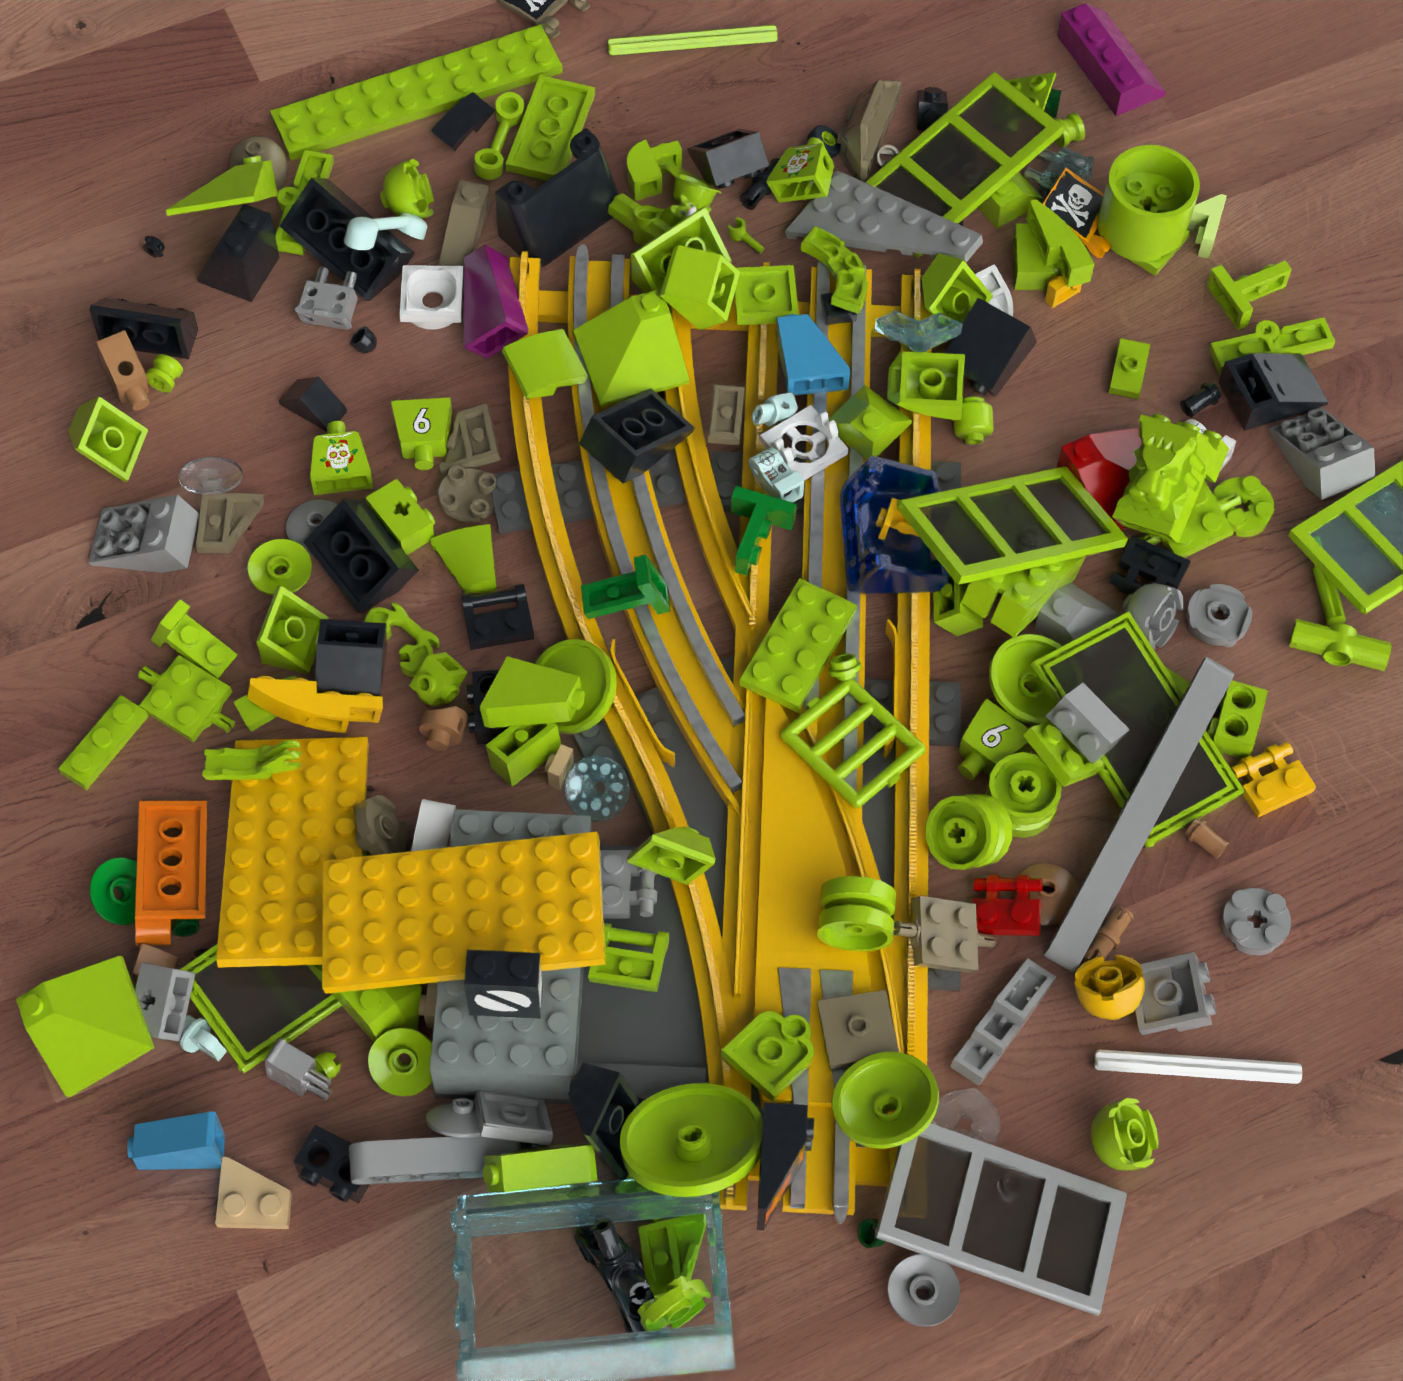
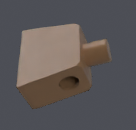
(124, 370)

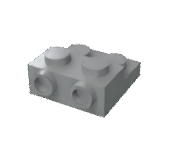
(1175, 995)

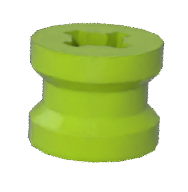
(1073, 130)
(164, 373)

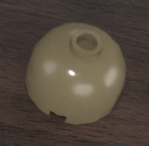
(267, 149)

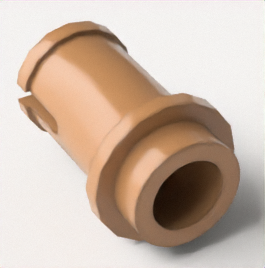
(1206, 838)

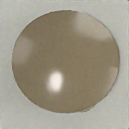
(466, 494)

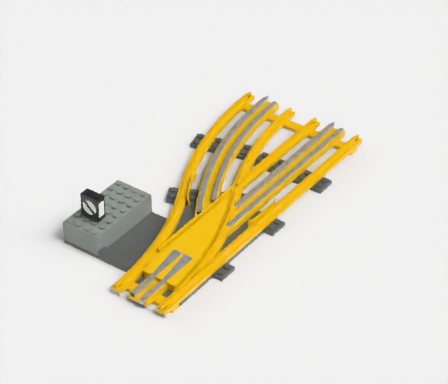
(716, 763)

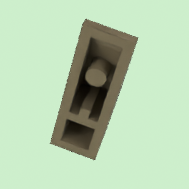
(465, 223)

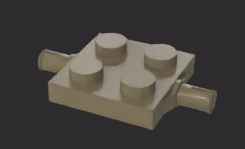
(944, 934)

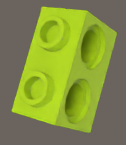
(1240, 720)

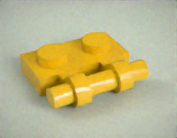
(1276, 788)

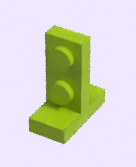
(1236, 295)
(193, 641)

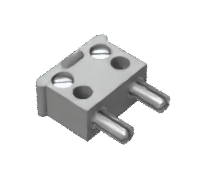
(328, 303)
(295, 1070)

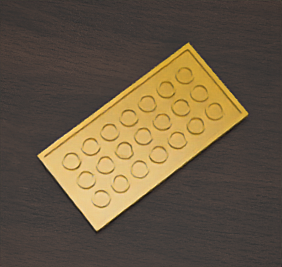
(278, 847)
(421, 910)

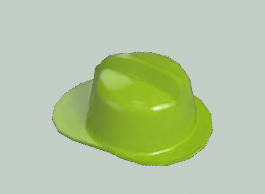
(692, 187)

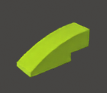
(1059, 244)

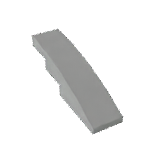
(1003, 1022)

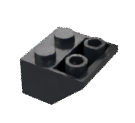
(350, 657)

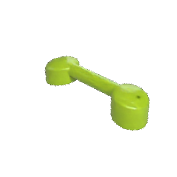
(508, 112)

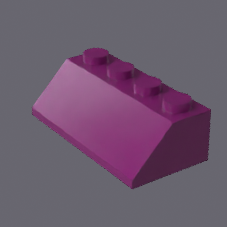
(1107, 59)

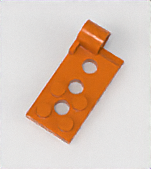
(153, 906)

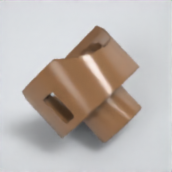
(443, 727)

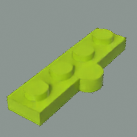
(312, 165)
(1267, 338)

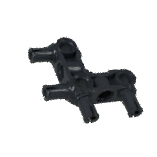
(618, 1268)

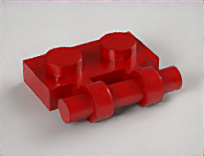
(1008, 916)

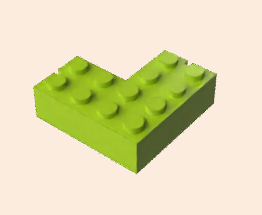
(1021, 592)

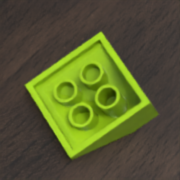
(237, 186)
(632, 349)
(86, 1023)

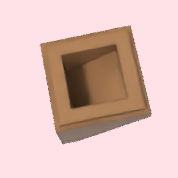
(154, 956)

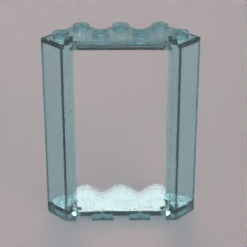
(595, 1357)

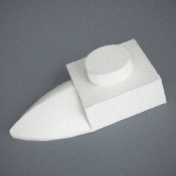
(995, 284)

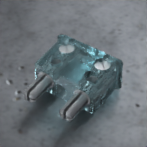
(1064, 159)

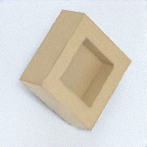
(559, 766)
(428, 1005)

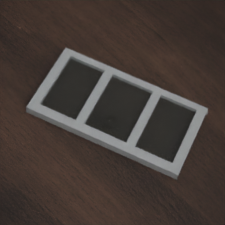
(1003, 1217)

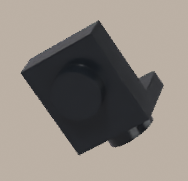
(931, 105)

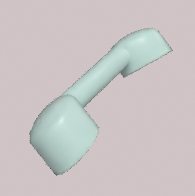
(363, 230)

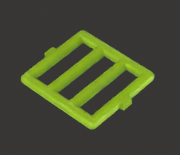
(835, 777)

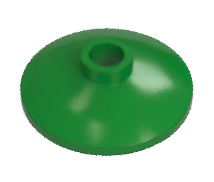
(112, 874)

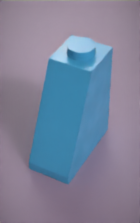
(808, 357)
(178, 1143)

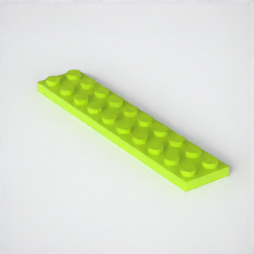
(415, 91)

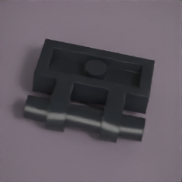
(1151, 563)

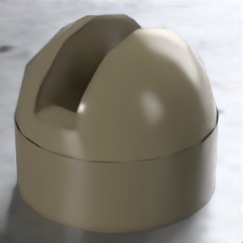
(887, 150)

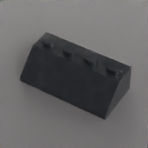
(320, 224)

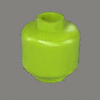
(975, 421)

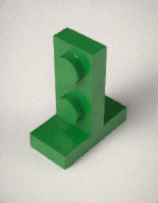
(763, 513)
(627, 591)

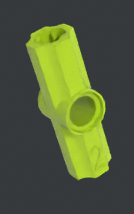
(642, 220)
(1340, 644)

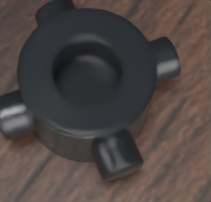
(154, 246)

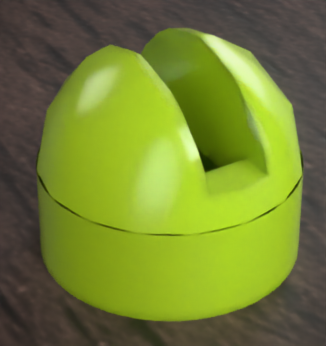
(326, 1065)

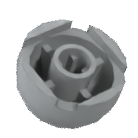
(1154, 611)

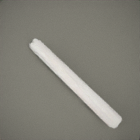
(1198, 1066)

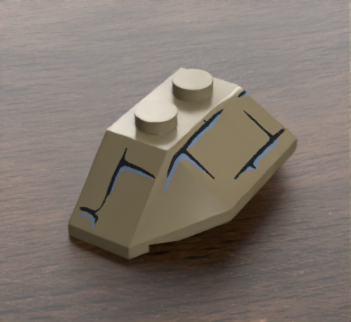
(867, 126)

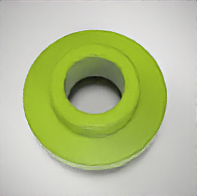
(844, 666)

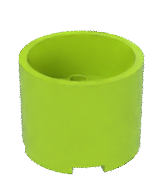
(1148, 202)

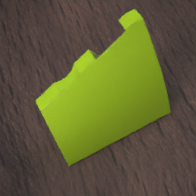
(468, 557)

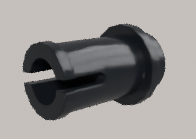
(1201, 399)

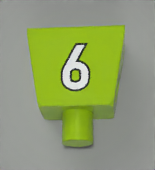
(423, 429)
(990, 739)

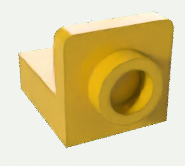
(1058, 291)
(893, 518)

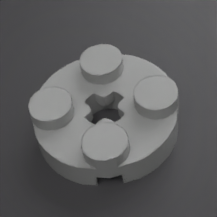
(1215, 631)
(1242, 932)

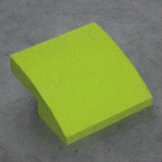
(544, 363)

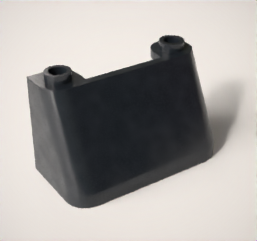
(562, 208)

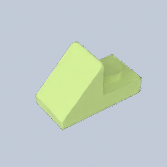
(1205, 221)

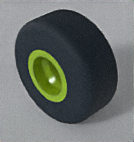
(828, 137)

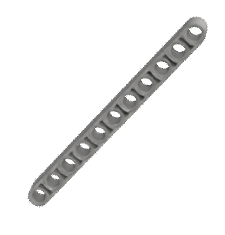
(1138, 815)

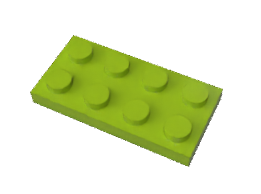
(549, 123)
(798, 645)

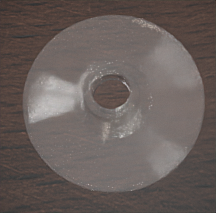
(210, 475)

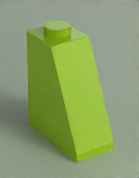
(530, 695)
(540, 1167)

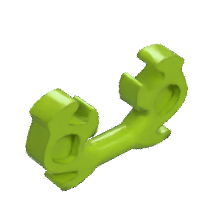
(400, 618)

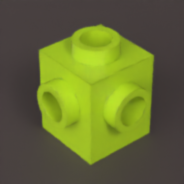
(438, 679)

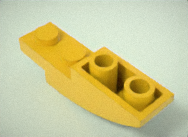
(301, 704)

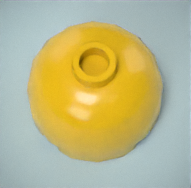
(1110, 987)

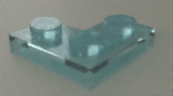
(918, 334)

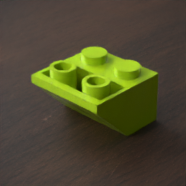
(700, 286)

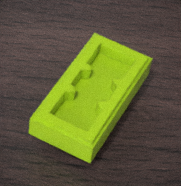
(1129, 368)

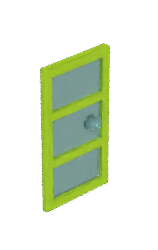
(1360, 540)

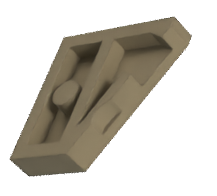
(472, 440)
(225, 519)

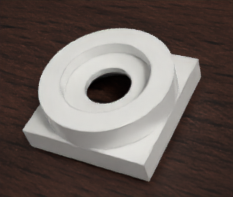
(421, 280)

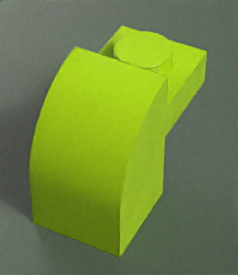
(647, 165)

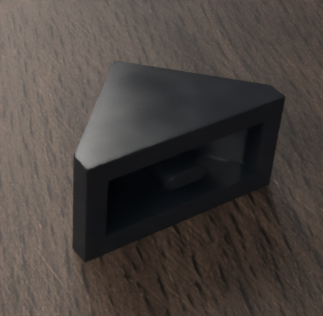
(313, 402)

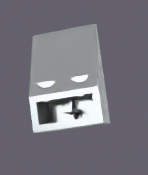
(1325, 452)
(146, 535)

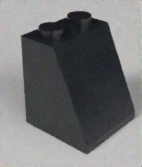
(243, 255)
(992, 347)

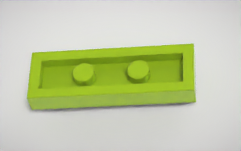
(103, 742)

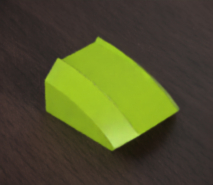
(928, 383)

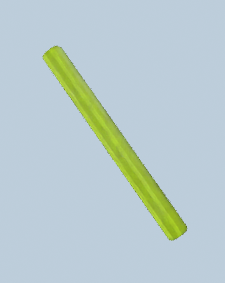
(692, 40)

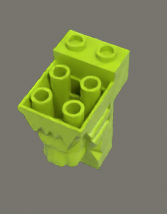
(1168, 476)

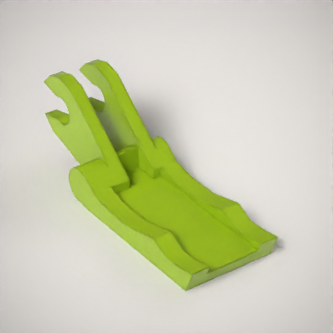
(250, 763)

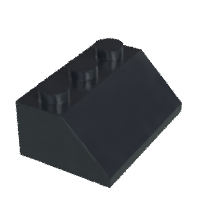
(147, 325)
(360, 554)
(602, 1106)

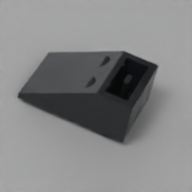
(1269, 387)

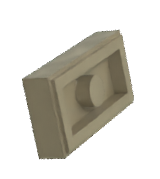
(726, 414)

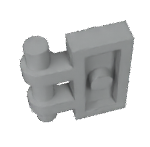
(617, 885)

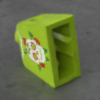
(802, 173)
(339, 461)

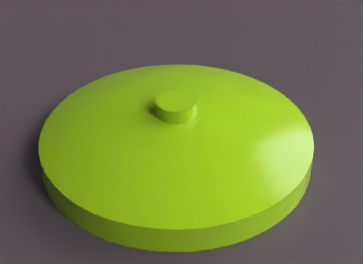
(692, 1140)

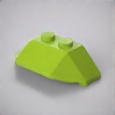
(380, 1008)

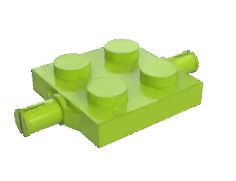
(1205, 524)
(186, 698)

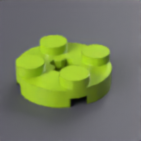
(1257, 499)
(676, 1306)

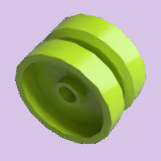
(1026, 791)
(968, 831)
(856, 913)

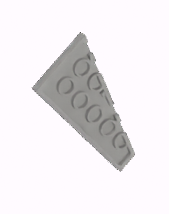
(880, 221)

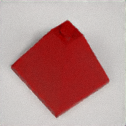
(1103, 464)

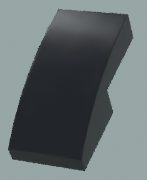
(462, 119)

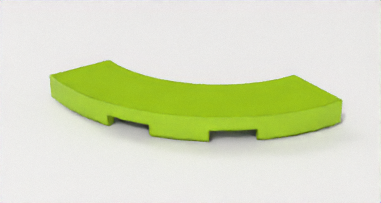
(844, 266)

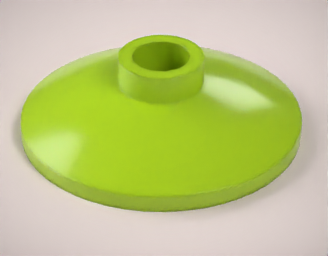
(275, 557)
(390, 1072)

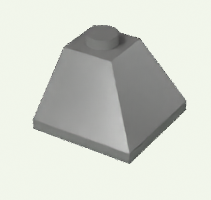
(1072, 614)

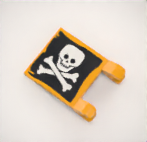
(1079, 207)

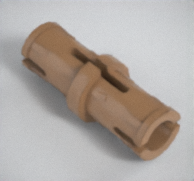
(1109, 935)

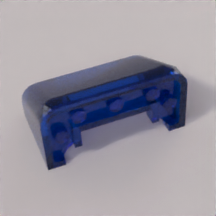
(900, 560)

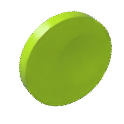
(596, 678)

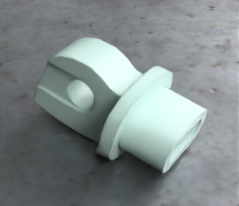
(775, 409)
(197, 1036)

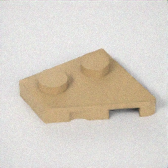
(250, 1199)

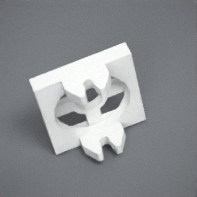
(827, 430)

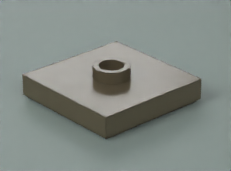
(856, 1027)

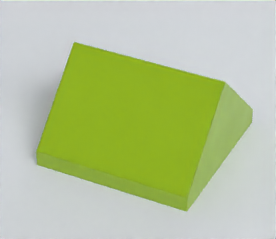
(289, 632)

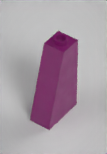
(490, 303)

